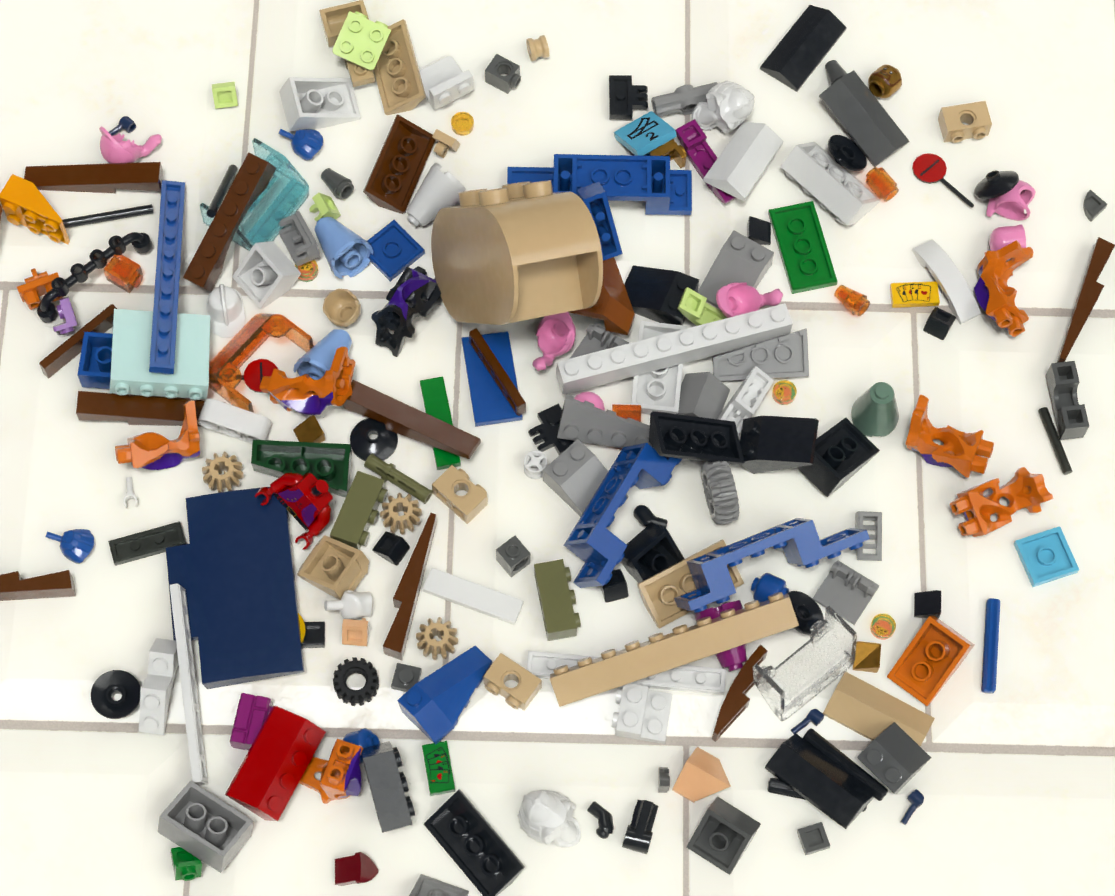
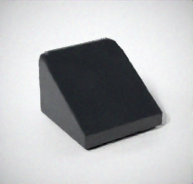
(759, 231)
(939, 323)
(391, 547)
(615, 588)
(927, 604)

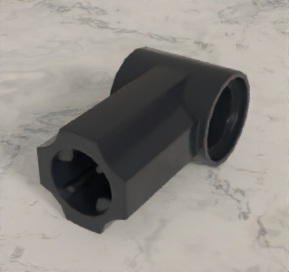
(639, 832)

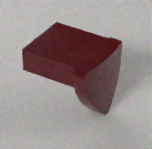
(354, 869)

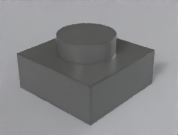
(405, 677)
(813, 838)

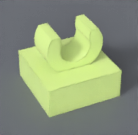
(224, 95)
(325, 205)

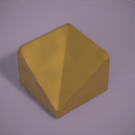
(867, 657)

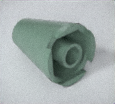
(876, 411)

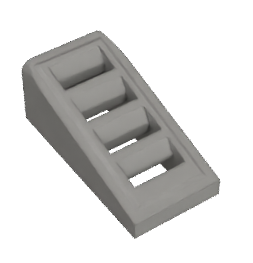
(861, 516)

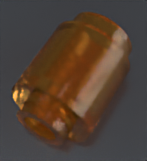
(881, 183)

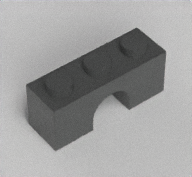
(1069, 415)

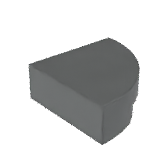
(1093, 205)
(663, 780)

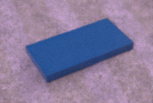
(486, 398)

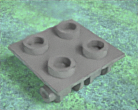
(597, 340)
(846, 592)

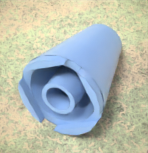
(342, 247)
(321, 355)

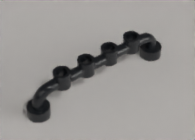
(141, 242)

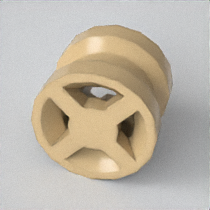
(537, 47)

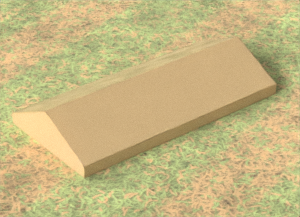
(398, 72)
(662, 588)
(873, 710)

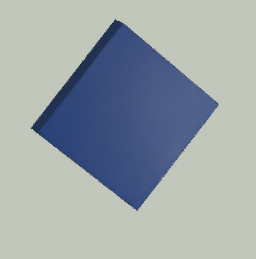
(393, 250)

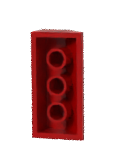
(275, 763)

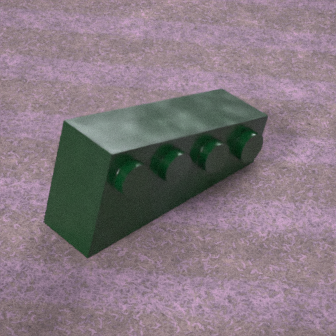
(324, 460)

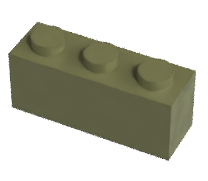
(359, 510)
(556, 599)

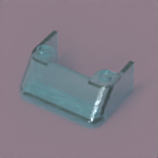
(279, 200)

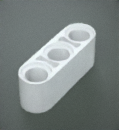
(233, 421)

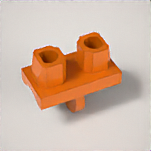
(35, 287)

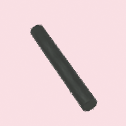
(1055, 440)

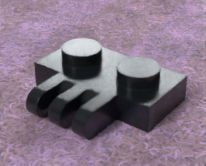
(625, 97)
(548, 430)

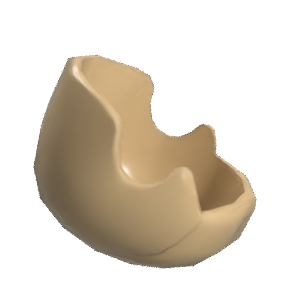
(342, 307)

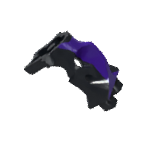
(398, 315)

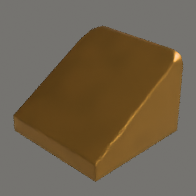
(309, 431)

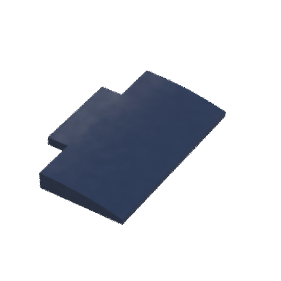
(239, 587)

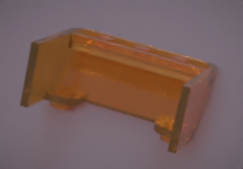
(224, 367)

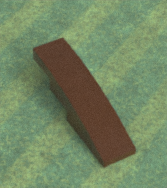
(736, 698)

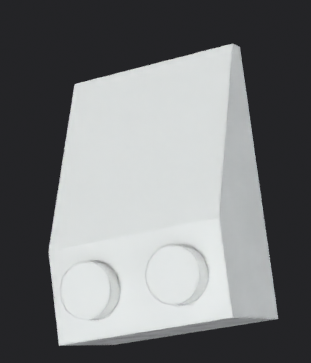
(318, 102)

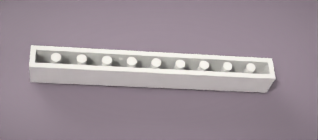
(672, 348)

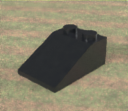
(658, 292)
(777, 442)
(838, 457)

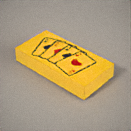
(914, 294)

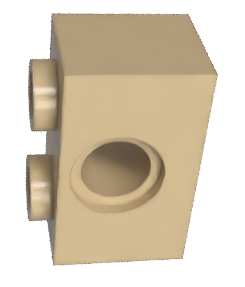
(974, 114)
(464, 506)
(506, 669)

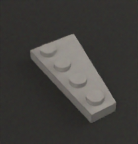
(776, 357)
(599, 426)

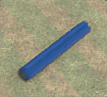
(991, 640)

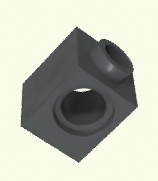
(501, 65)
(513, 556)

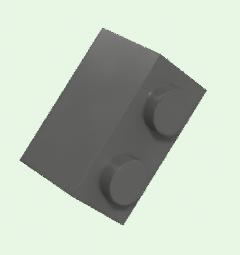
(894, 758)
(723, 835)

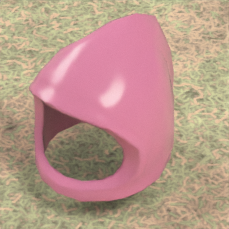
(1013, 203)

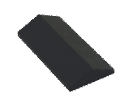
(804, 47)
(695, 438)
(820, 780)
(474, 845)

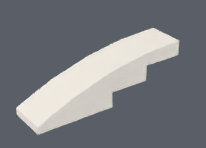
(747, 398)

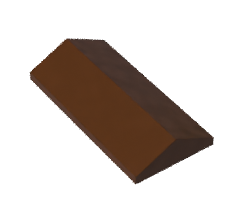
(399, 165)

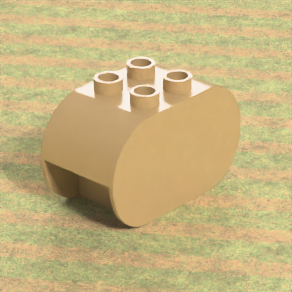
(516, 254)

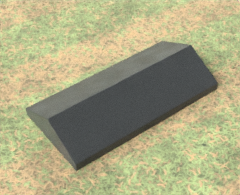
(863, 118)

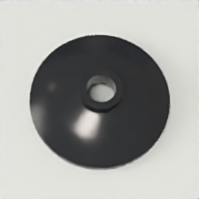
(847, 153)
(996, 184)
(381, 447)
(806, 611)
(114, 683)

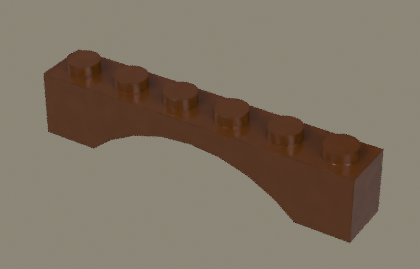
(243, 192)

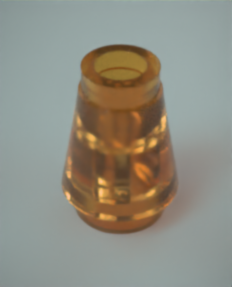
(854, 301)

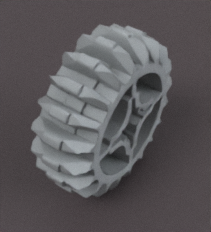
(720, 492)

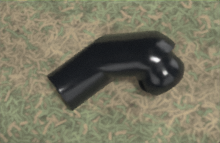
(646, 517)
(604, 818)

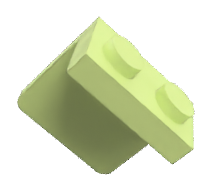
(361, 40)

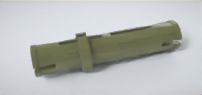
(390, 473)

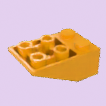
(28, 207)

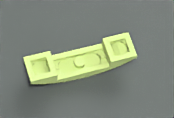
(696, 309)

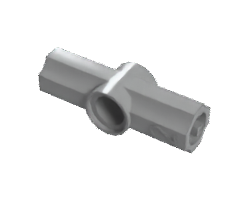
(681, 100)

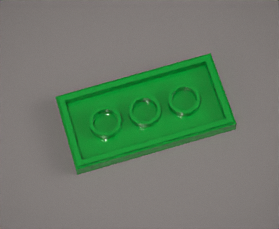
(802, 247)

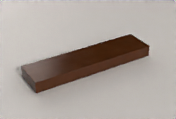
(73, 346)
(497, 372)

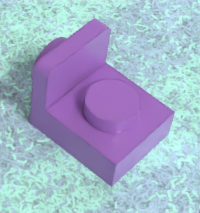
(65, 311)

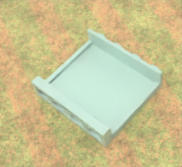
(132, 357)

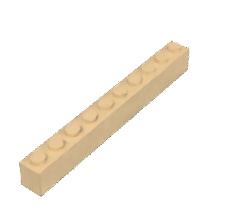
(674, 649)

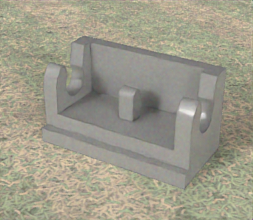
(298, 239)

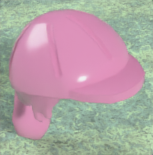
(119, 151)
(741, 299)
(554, 337)

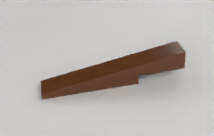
(97, 177)
(1087, 296)
(133, 409)
(410, 421)
(45, 586)
(408, 592)

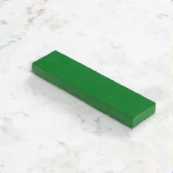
(437, 405)

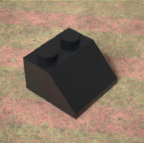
(650, 553)

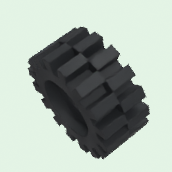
(349, 668)

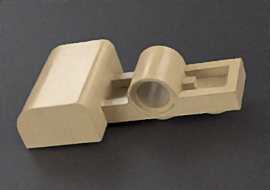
(332, 23)

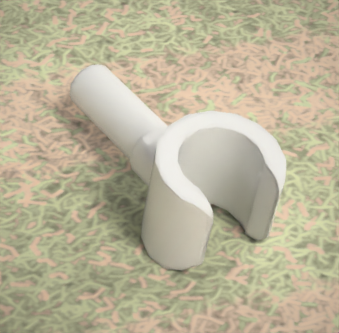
(130, 493)

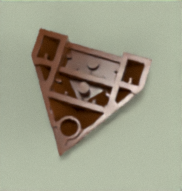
(613, 303)

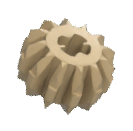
(219, 464)
(410, 516)
(443, 632)

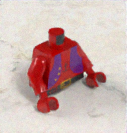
(305, 500)

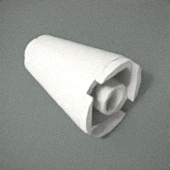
(436, 192)

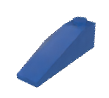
(441, 696)

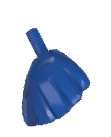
(304, 142)
(74, 544)

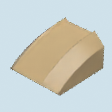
(334, 567)

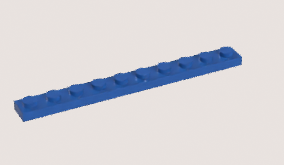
(167, 278)

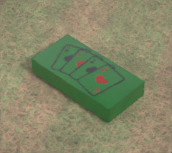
(438, 768)

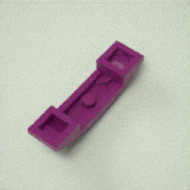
(700, 154)

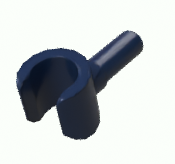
(125, 123)
(813, 716)
(916, 799)

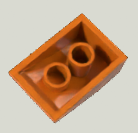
(930, 660)

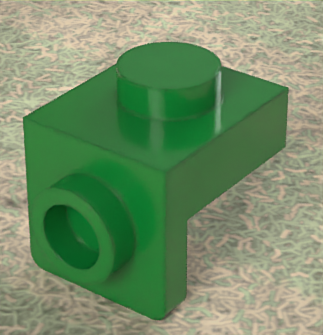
(185, 865)

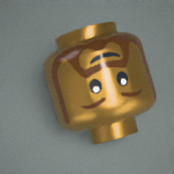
(885, 81)

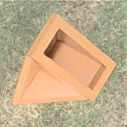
(701, 776)

